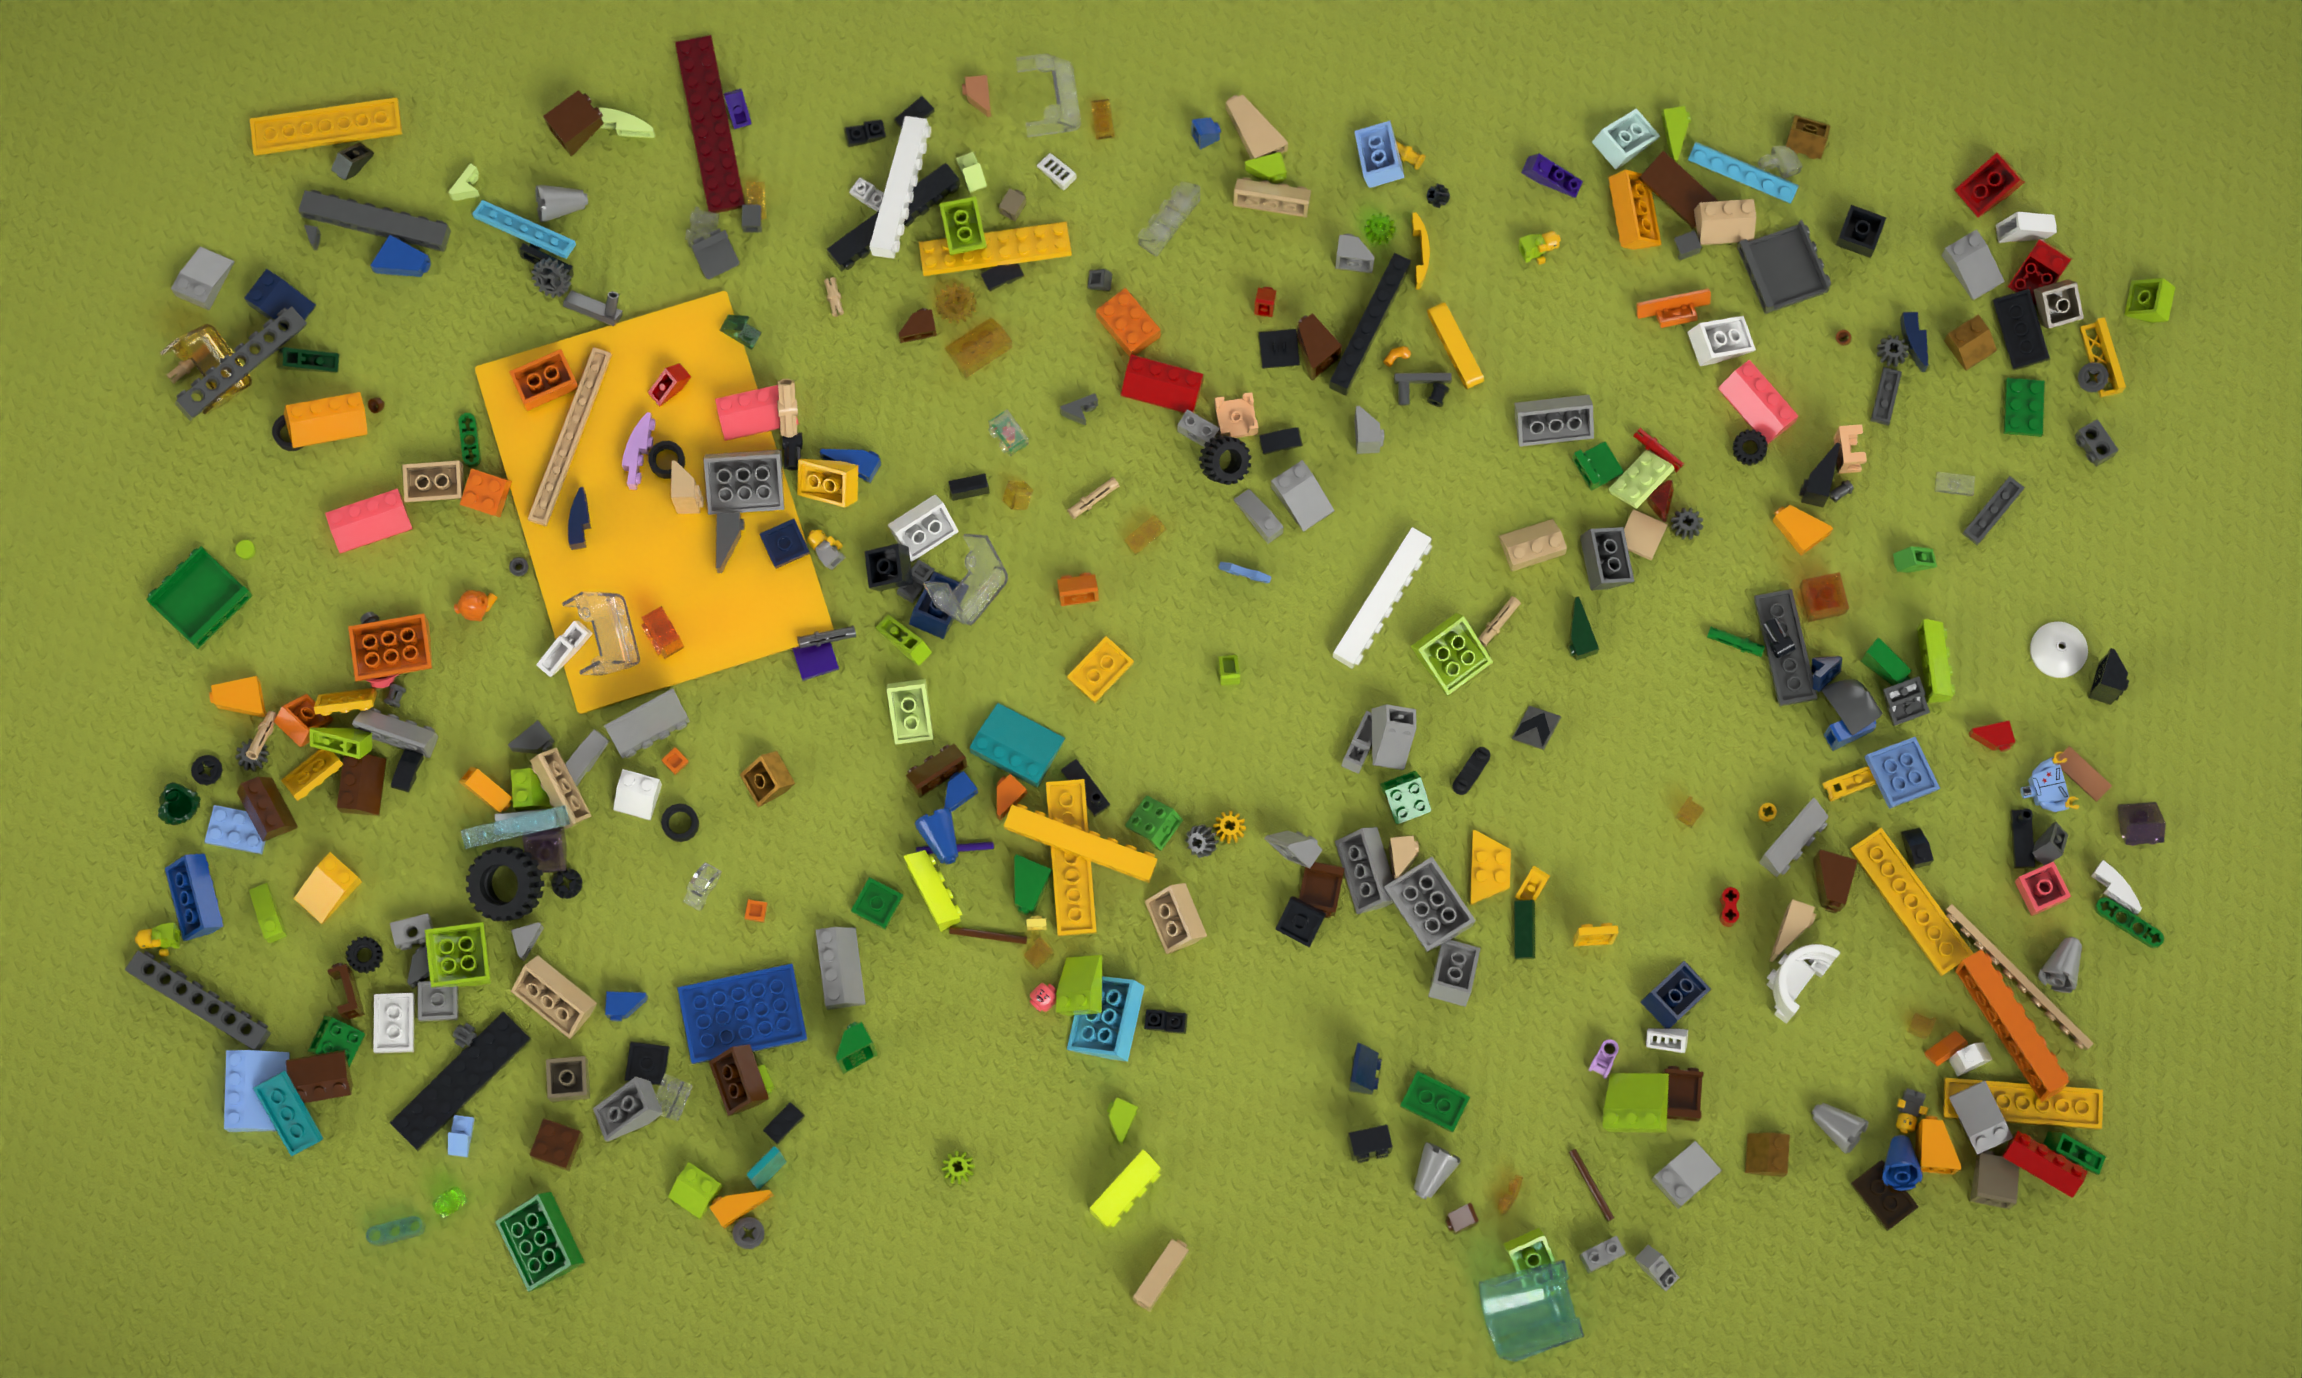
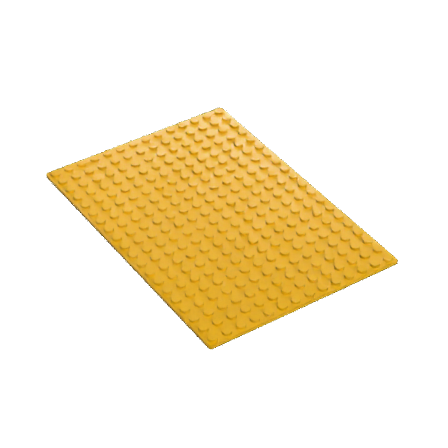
(636, 535)

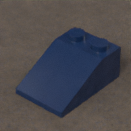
(273, 294)
(927, 615)
(1675, 995)
(1364, 1070)

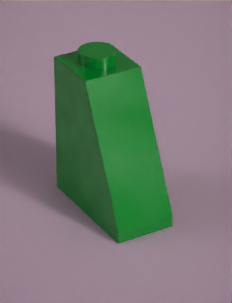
(1886, 663)
(1029, 883)

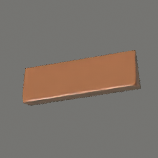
(2084, 774)

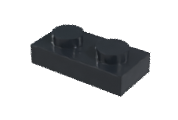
(920, 108)
(783, 1123)

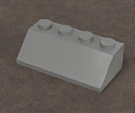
(1554, 420)
(397, 732)
(1794, 838)
(1365, 869)
(840, 967)

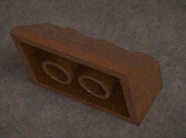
(936, 769)
(361, 785)
(266, 807)
(320, 1076)
(738, 1079)

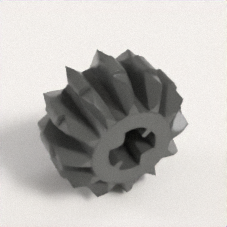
(1889, 344)
(1683, 528)
(249, 763)
(1201, 840)

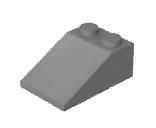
(1973, 265)
(202, 278)
(1302, 496)
(1454, 972)
(628, 1109)
(1981, 1117)
(1686, 1174)

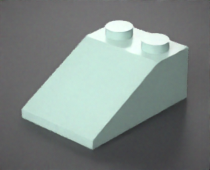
(1625, 138)

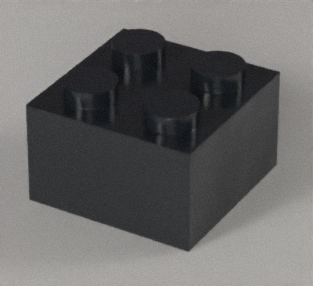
(1861, 231)
(888, 567)
(1370, 1143)

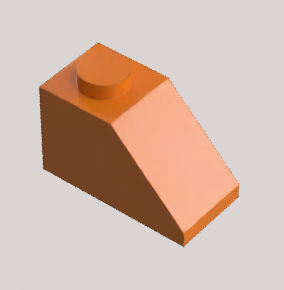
(1009, 793)

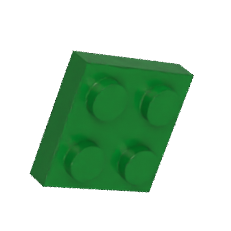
(877, 903)

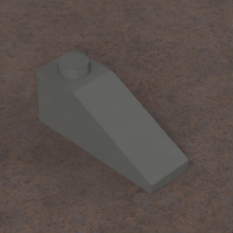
(727, 537)

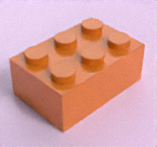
(1128, 323)
(544, 379)

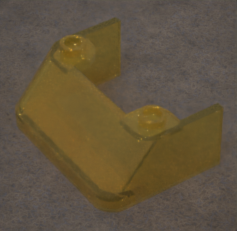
(206, 349)

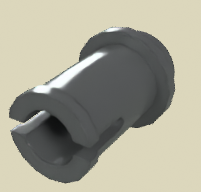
(1839, 492)

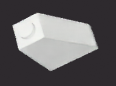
(2026, 227)
(1970, 1058)

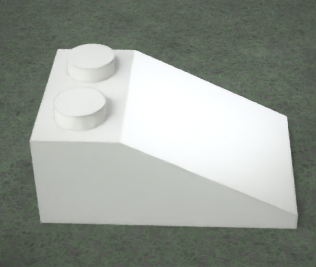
(1721, 340)

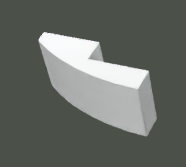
(867, 194)

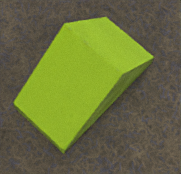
(1229, 670)

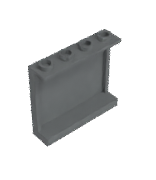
(1784, 267)

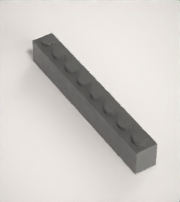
(374, 220)

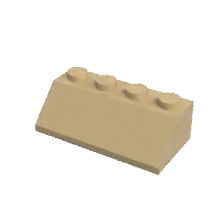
(1272, 197)
(560, 786)
(553, 996)

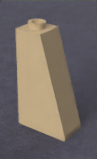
(1254, 129)
(1160, 1274)

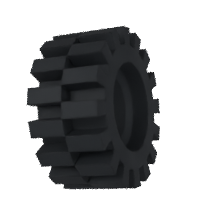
(1750, 436)
(357, 945)

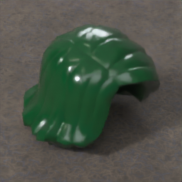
(177, 804)

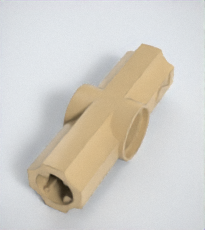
(787, 407)

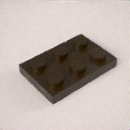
(1886, 1203)

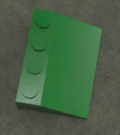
(539, 1241)

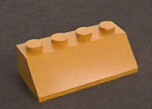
(1634, 211)
(326, 420)

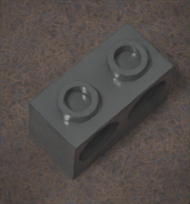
(2101, 440)

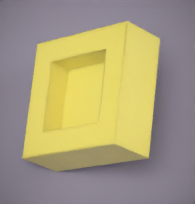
(1036, 923)

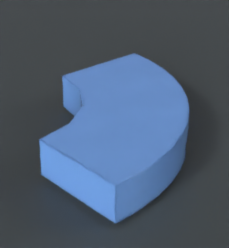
(1238, 570)

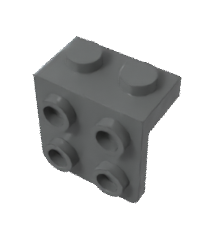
(714, 254)

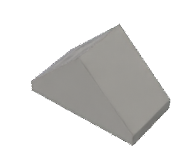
(525, 938)

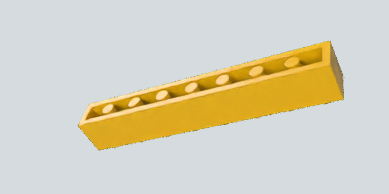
(1080, 843)

